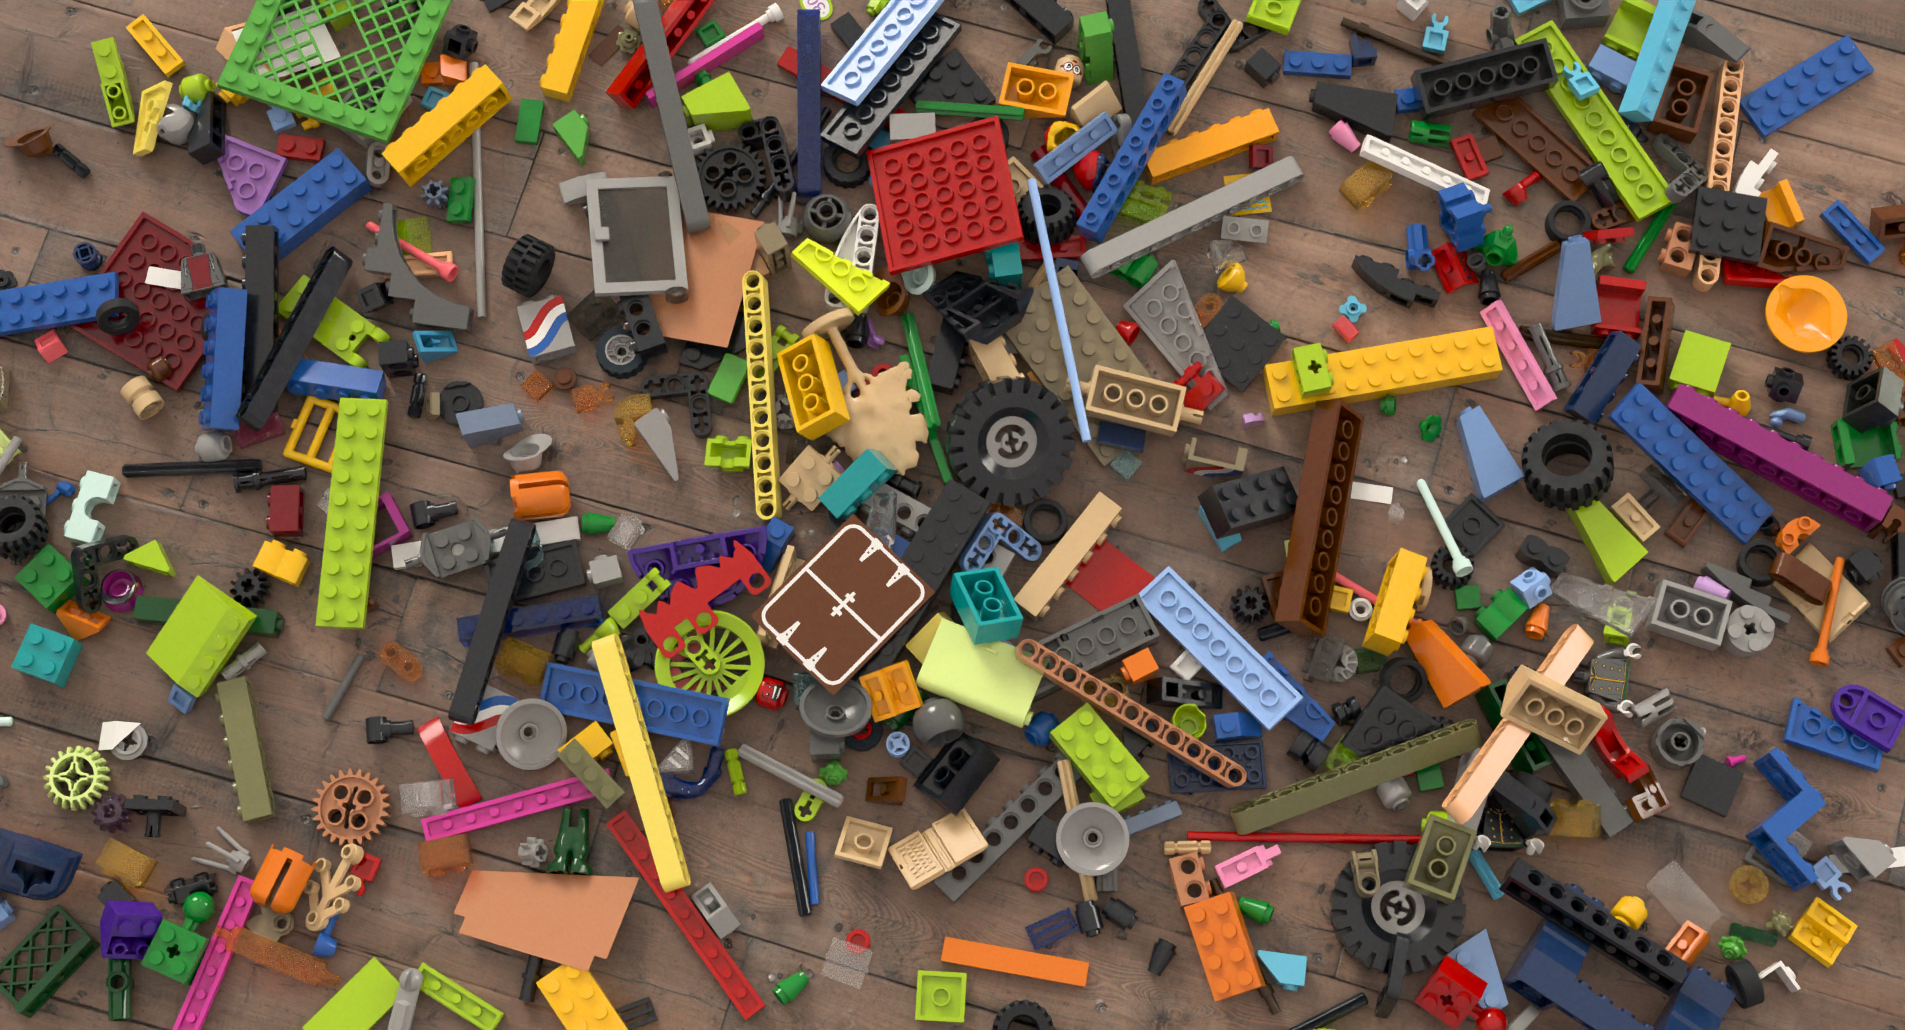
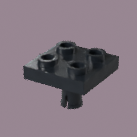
(154, 810)

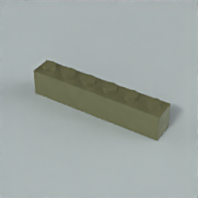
(246, 750)

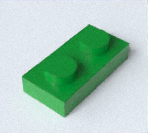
(460, 200)

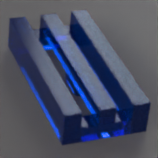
(1070, 920)

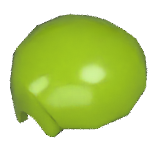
(1190, 720)

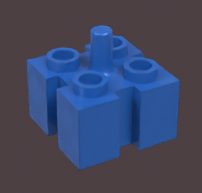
(1462, 216)

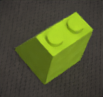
(717, 105)

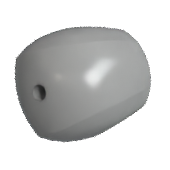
(176, 125)

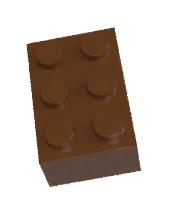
(1682, 103)

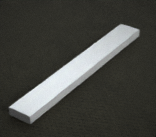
(549, 532)

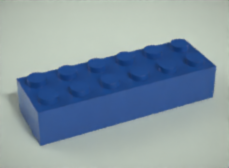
(309, 202)
(223, 359)

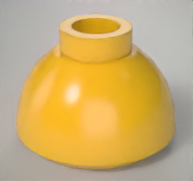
(1232, 279)

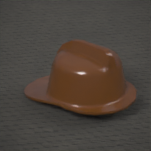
(32, 142)
(895, 298)

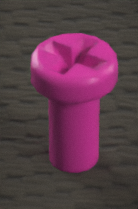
(1735, 760)

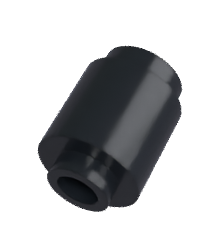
(565, 645)
(1120, 914)
(1089, 918)

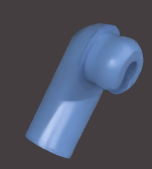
(1786, 414)

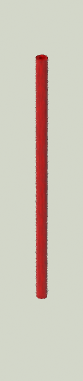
(1301, 837)

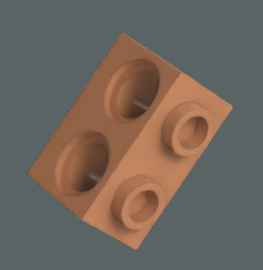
(1678, 249)
(1182, 881)

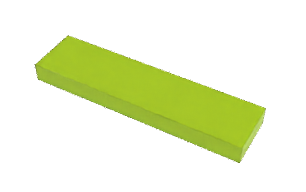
(459, 999)

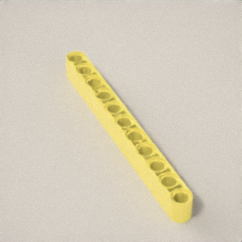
(756, 386)
(641, 763)

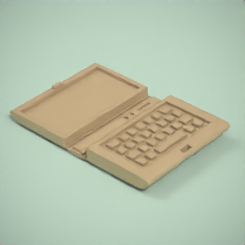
(1849, 602)
(937, 849)

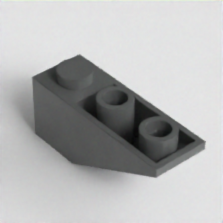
(1713, 38)

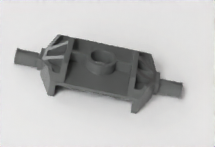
(29, 489)
(437, 548)

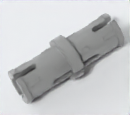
(243, 661)

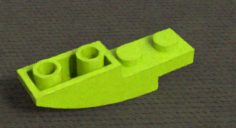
(114, 82)

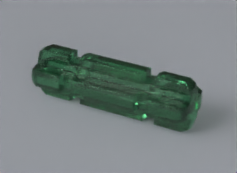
(1753, 934)

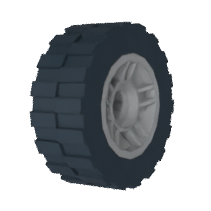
(609, 357)

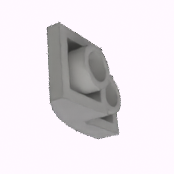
(574, 190)

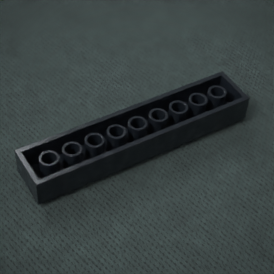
(933, 557)

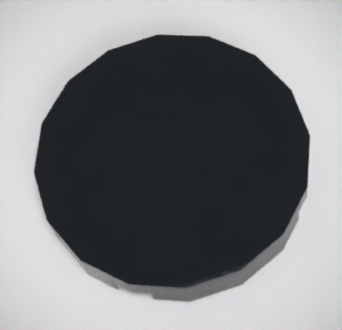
(458, 398)

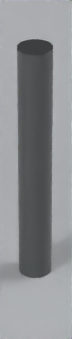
(343, 687)

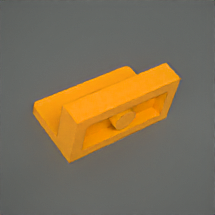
(1782, 205)

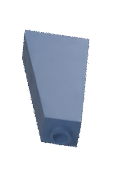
(1575, 289)
(1486, 455)

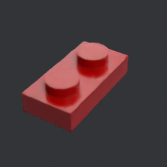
(300, 148)
(1469, 157)
(1615, 234)

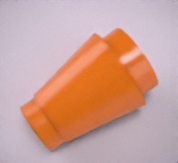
(1537, 623)

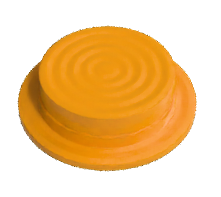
(1806, 314)

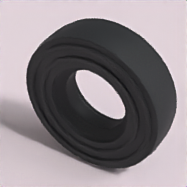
(115, 306)

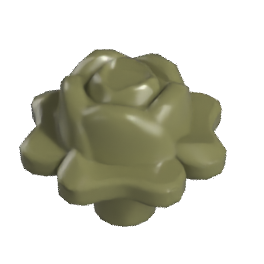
(629, 41)
(1780, 922)

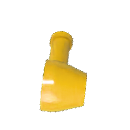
(1739, 401)

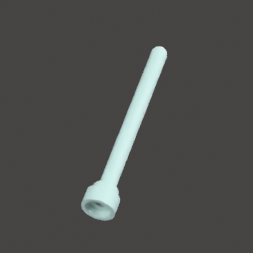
(1461, 565)

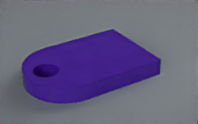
(1868, 716)

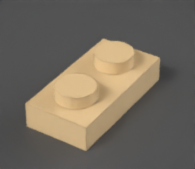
(1634, 517)

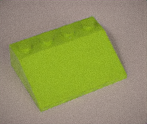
(200, 636)

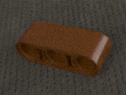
(1800, 578)

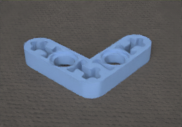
(994, 535)

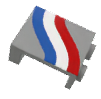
(546, 329)
(483, 731)

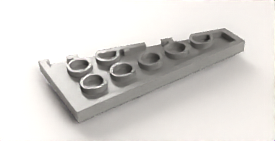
(1173, 325)

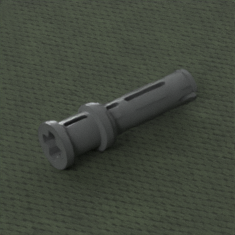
(1551, 370)

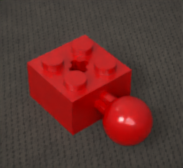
(1454, 993)

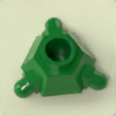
(1499, 247)

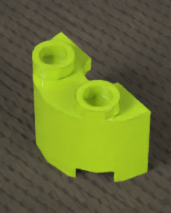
(728, 454)

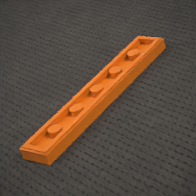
(1015, 962)

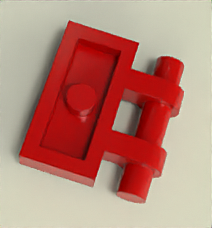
(1203, 392)

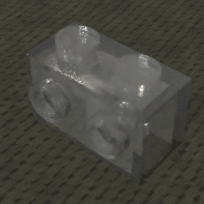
(427, 796)

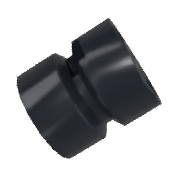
(1308, 751)

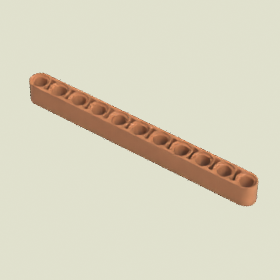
(1142, 714)

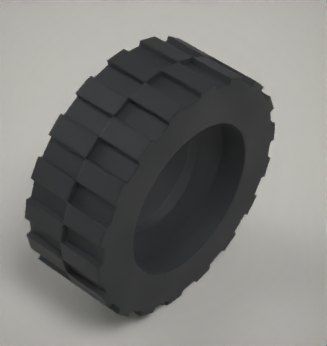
(841, 178)

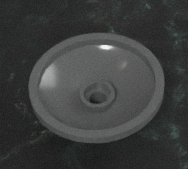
(849, 705)

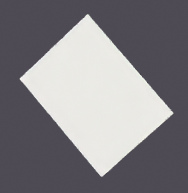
(320, 34)

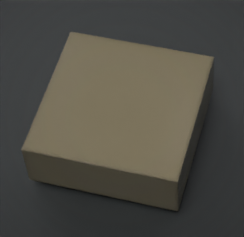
(433, 406)

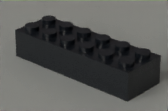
(1484, 79)

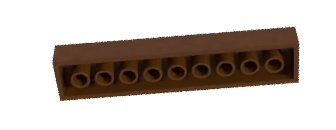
(1319, 518)

